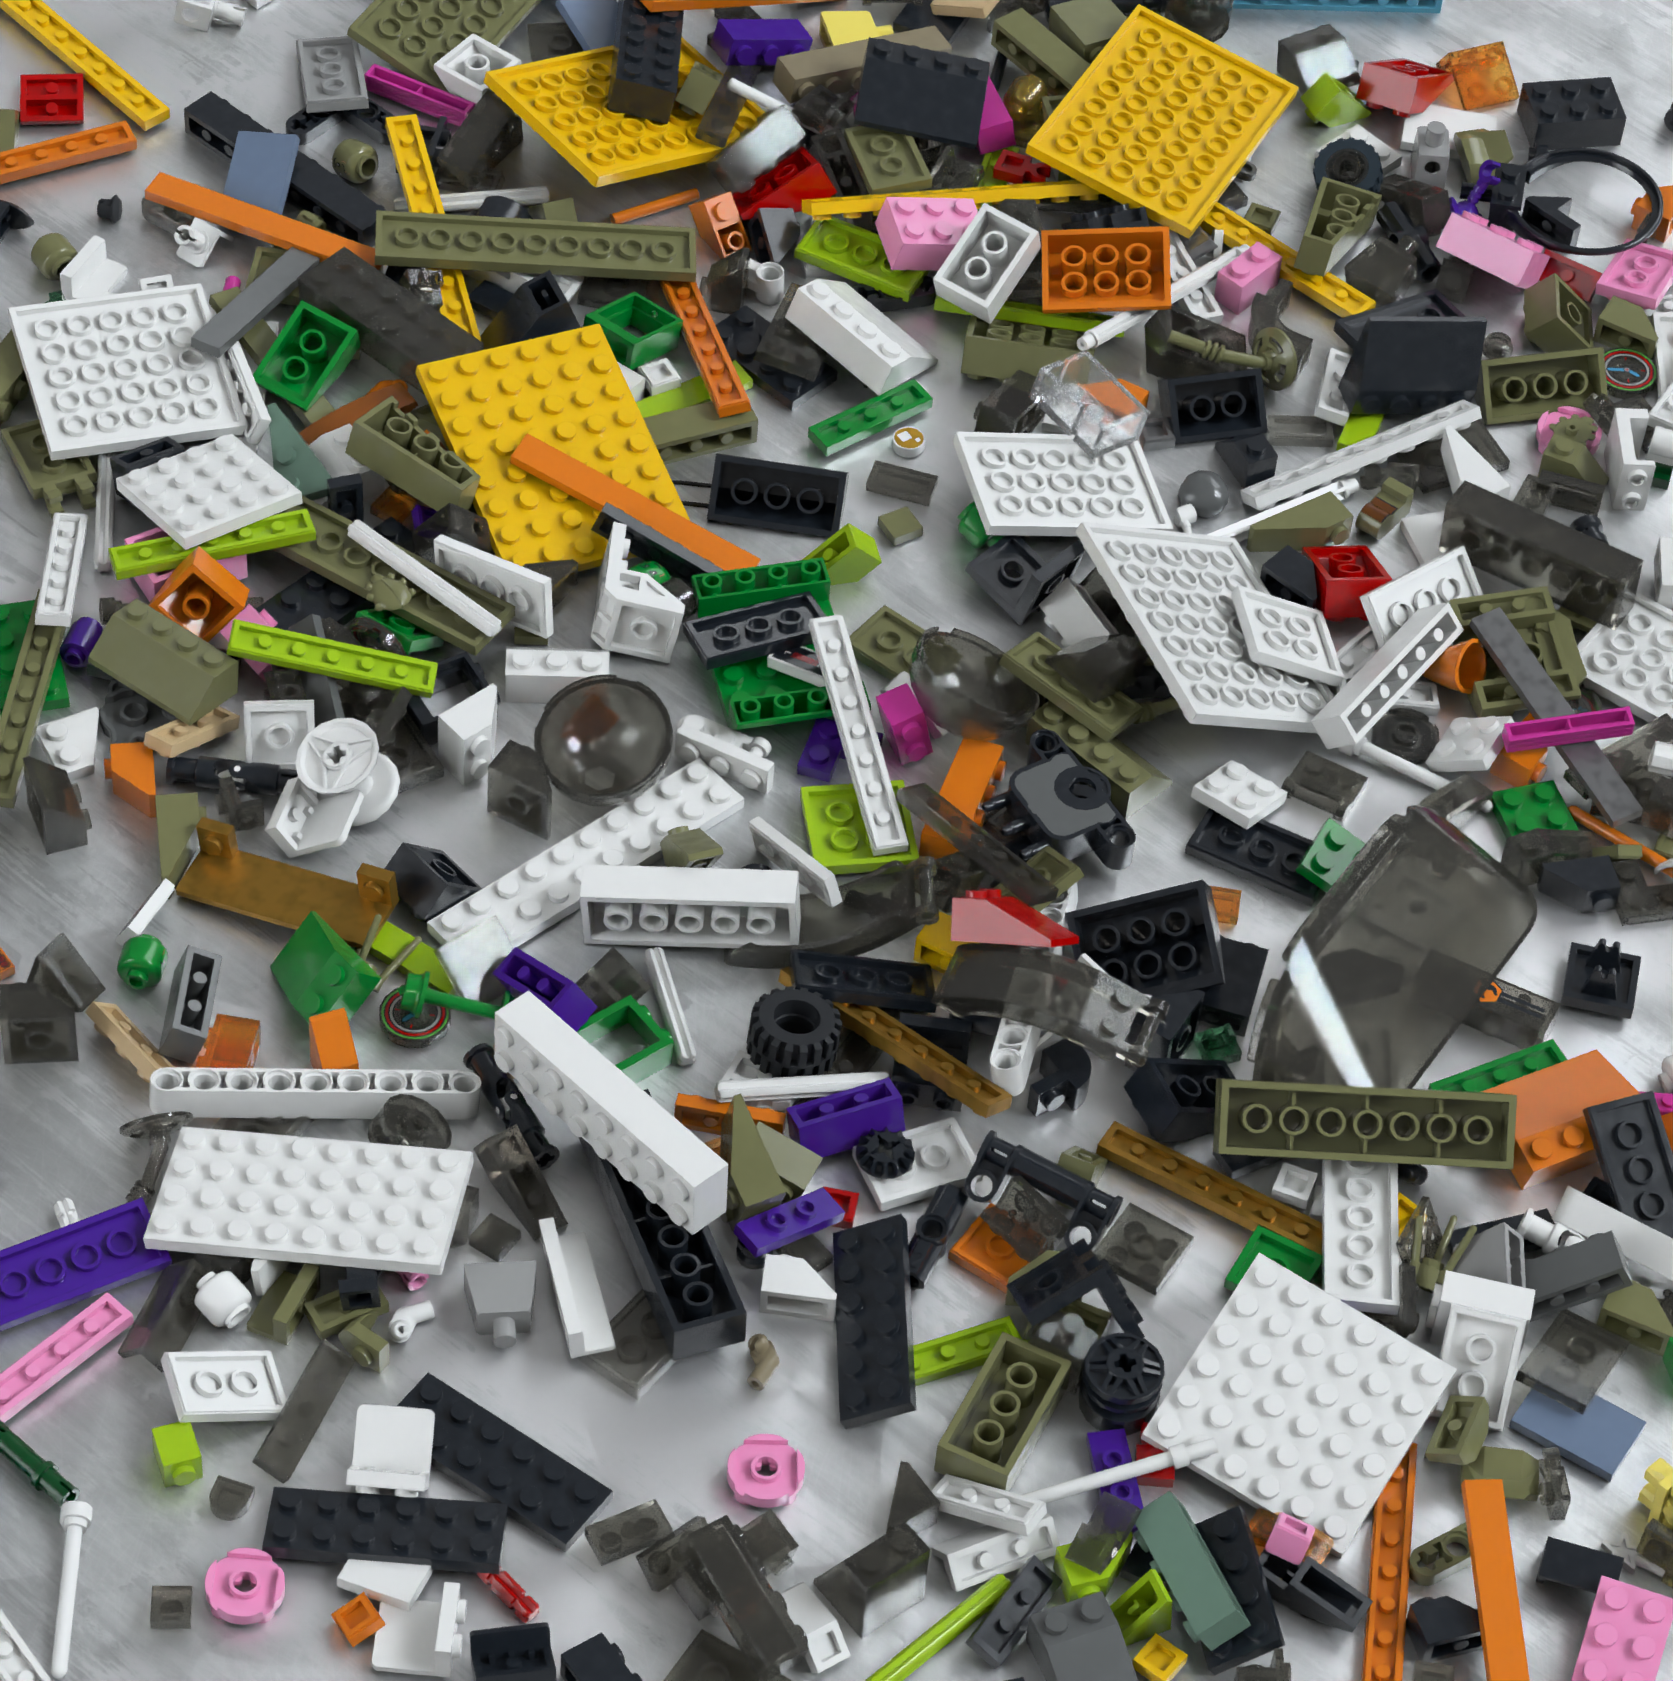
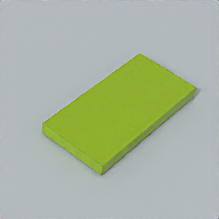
(856, 256)

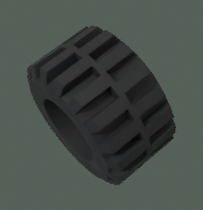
(793, 1033)

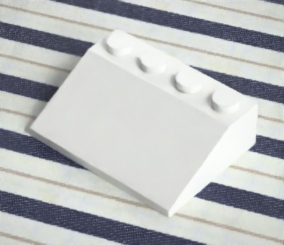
(857, 334)

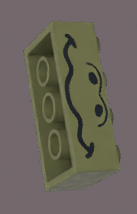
(1003, 1414)

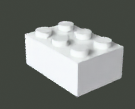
(987, 263)

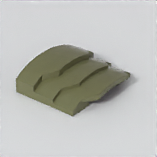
(1544, 632)

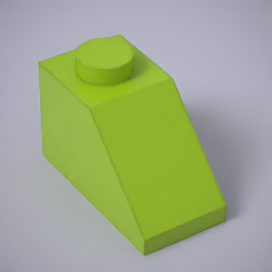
(1333, 102)
(848, 555)
(1082, 1582)

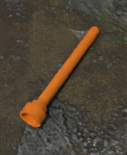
(1616, 837)

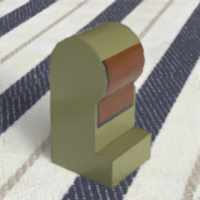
(1385, 509)

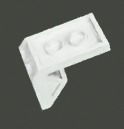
(632, 608)

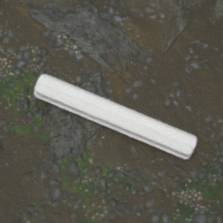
(670, 1006)

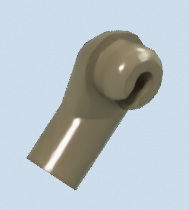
(765, 1360)

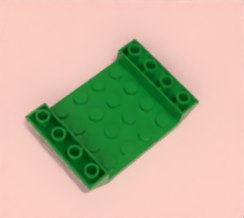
(749, 689)

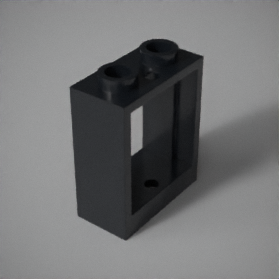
(449, 673)

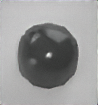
(1205, 492)

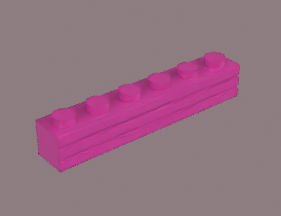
(417, 95)
(1568, 729)

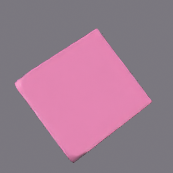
(1290, 1538)

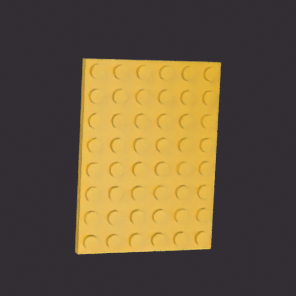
(568, 108)
(1162, 120)
(569, 397)

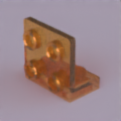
(1481, 75)

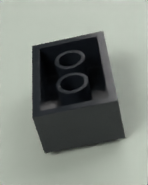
(1571, 113)

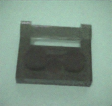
(1325, 785)

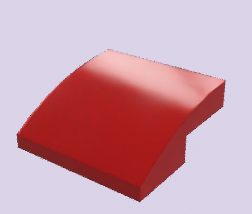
(52, 99)

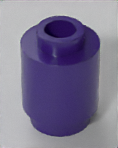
(80, 641)

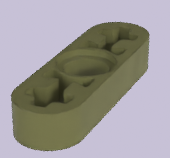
(1446, 1564)

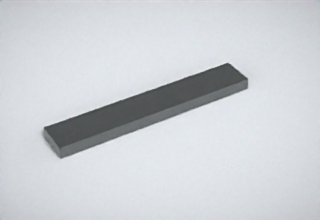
(253, 303)

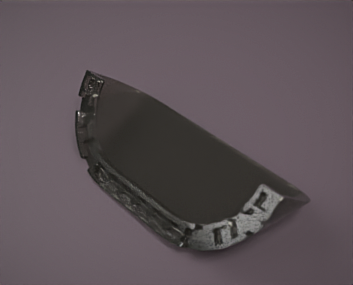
(1391, 958)

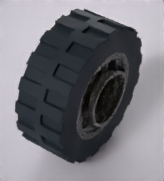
(1350, 156)

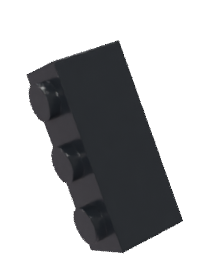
(1214, 405)

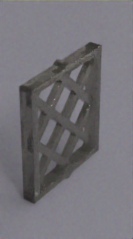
(1406, 1238)

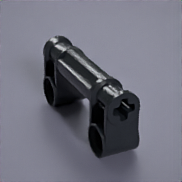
(1047, 1178)

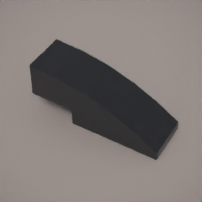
(1314, 1591)

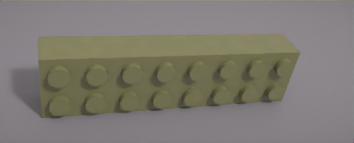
(1364, 1123)

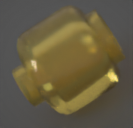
(1024, 97)

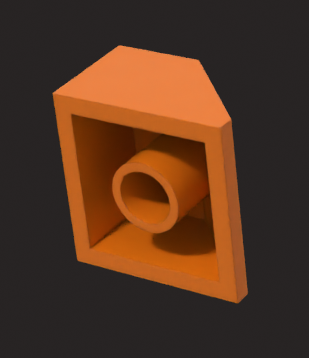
(201, 595)

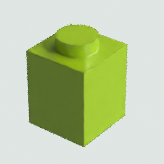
(177, 1454)

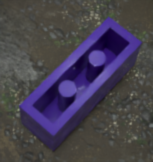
(758, 40)
(523, 973)
(839, 1119)

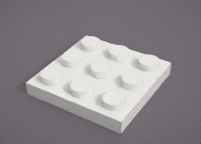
(1287, 636)

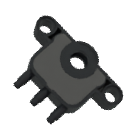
(1059, 811)

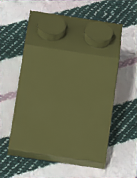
(752, 1176)

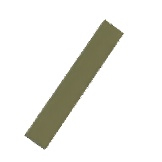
(257, 344)

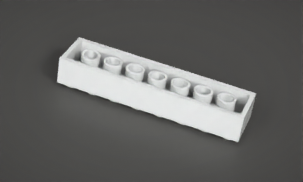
(610, 1113)

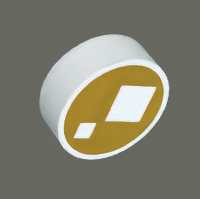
(908, 441)

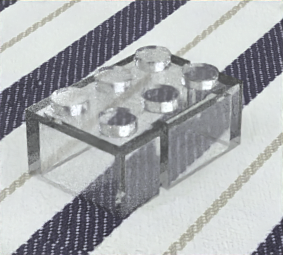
(1089, 404)

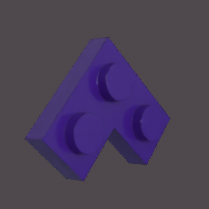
(823, 751)

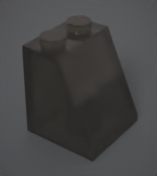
(878, 1580)

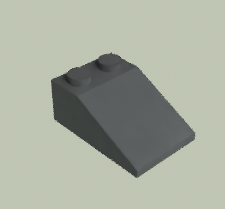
(1080, 1642)

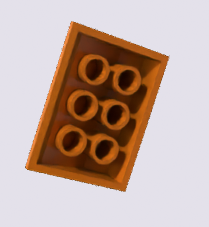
(1106, 269)
(1550, 1115)

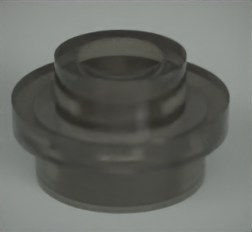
(1497, 345)

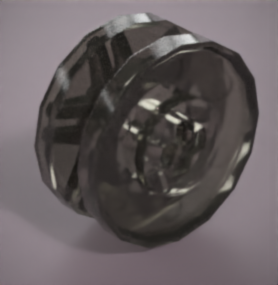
(410, 1122)

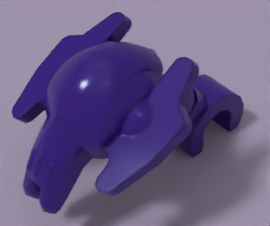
(1485, 179)

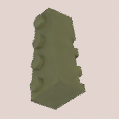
(1335, 225)
(410, 458)

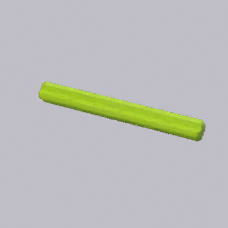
(942, 1632)

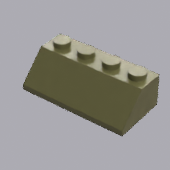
(1534, 383)
(165, 662)
(1131, 777)

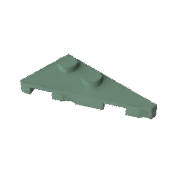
(295, 458)

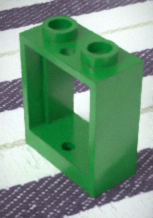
(633, 309)
(629, 1011)

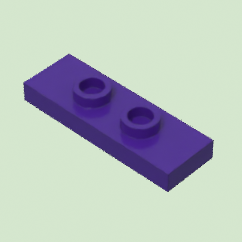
(789, 1222)
(1110, 1450)

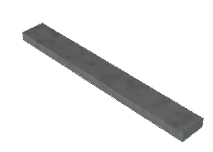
(1546, 701)

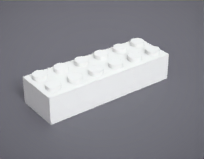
(689, 906)

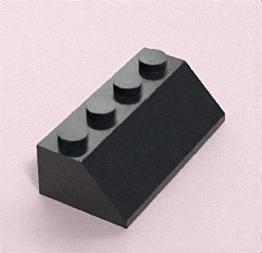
(777, 495)

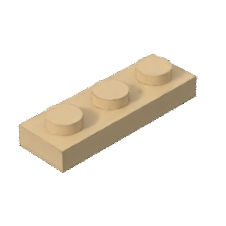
(180, 737)
(129, 1040)

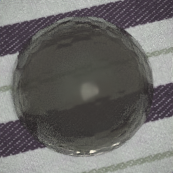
(967, 688)
(604, 740)

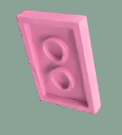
(1638, 275)
(1624, 1634)

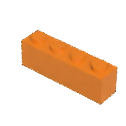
(967, 787)

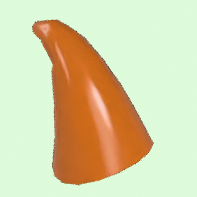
(1459, 666)

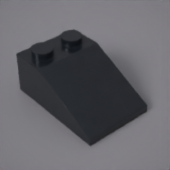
(1177, 1096)

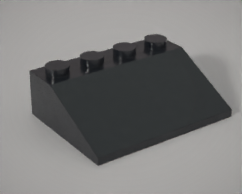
(921, 93)
(1413, 364)
(1154, 939)

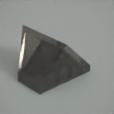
(66, 974)

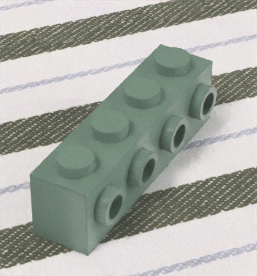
(1190, 1571)

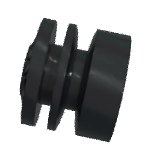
(1121, 1383)

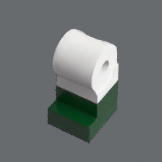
(1661, 452)

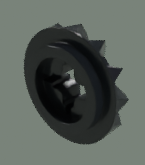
(880, 1164)

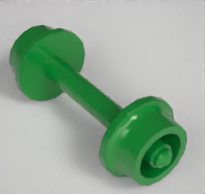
(415, 994)

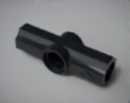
(1397, 224)
(937, 1221)

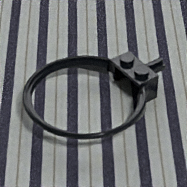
(1507, 196)

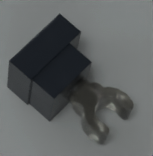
(359, 1289)

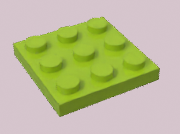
(838, 831)

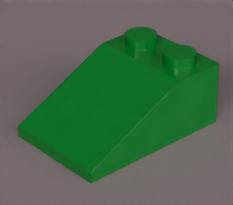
(307, 356)
(322, 971)

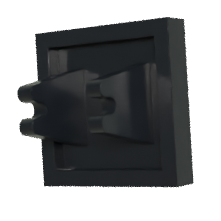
(1601, 979)

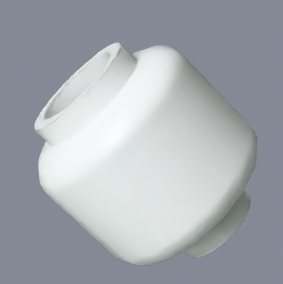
(222, 1299)

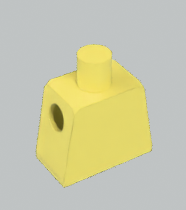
(848, 27)

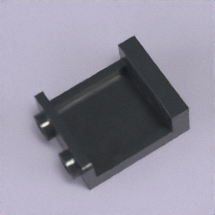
(1234, 1000)
(945, 1033)

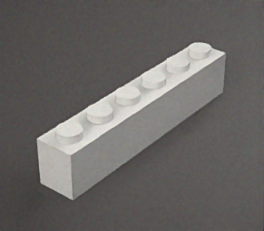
(1387, 676)

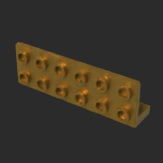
(282, 891)

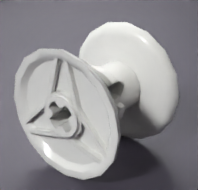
(346, 758)

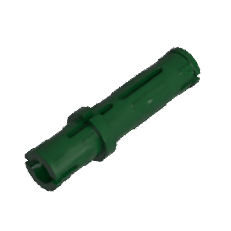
(41, 1473)

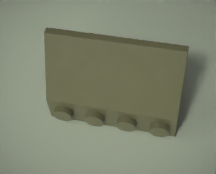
(1011, 346)

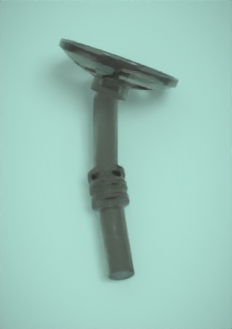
(157, 1131)

